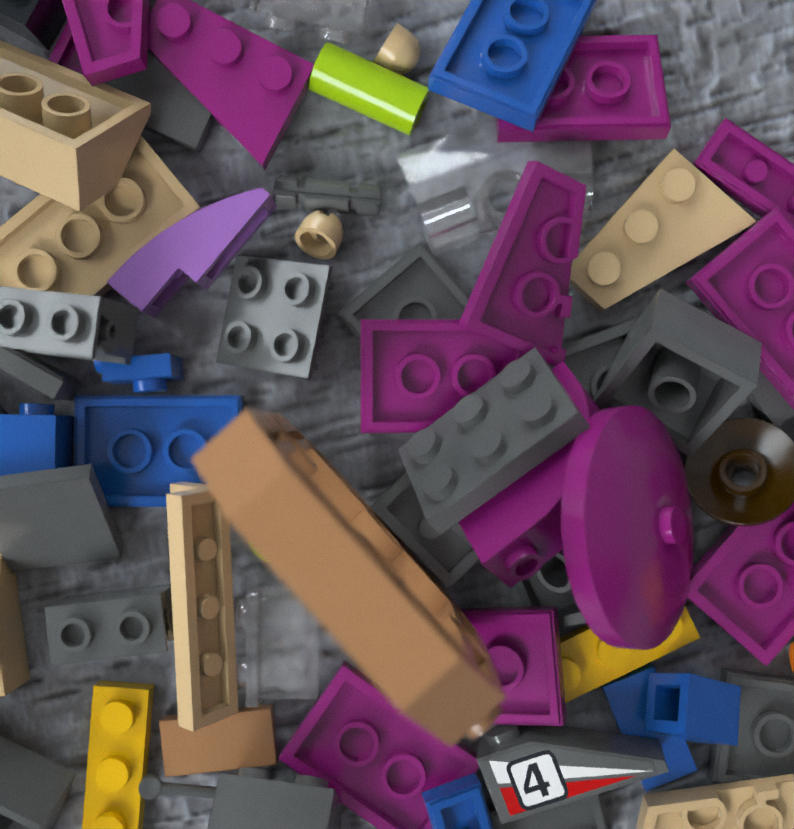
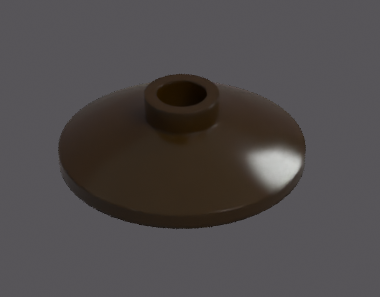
(739, 447)

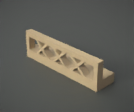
(201, 606)

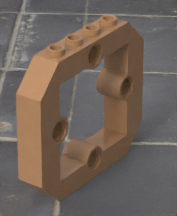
(353, 574)

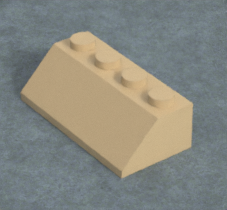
(62, 131)

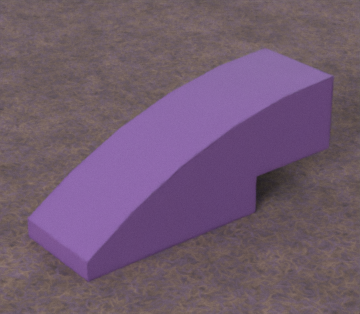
(192, 248)

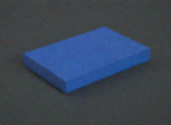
(510, 56)
(147, 441)

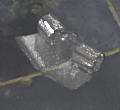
(462, 170)

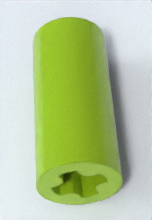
(368, 88)

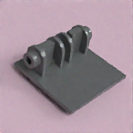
(275, 315)

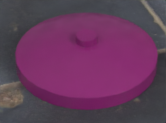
(627, 528)

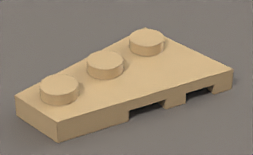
(656, 230)
(731, 805)

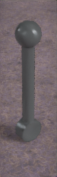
(152, 786)

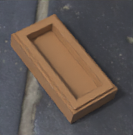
(229, 744)

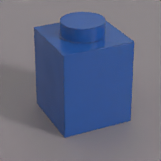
(35, 439)
(693, 708)

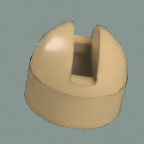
(400, 51)
(309, 233)

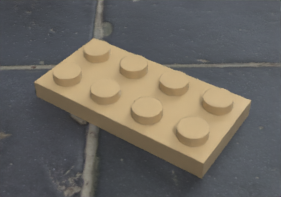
(79, 251)

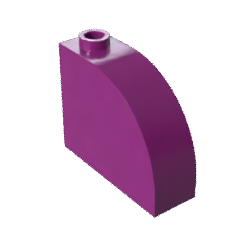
(523, 522)

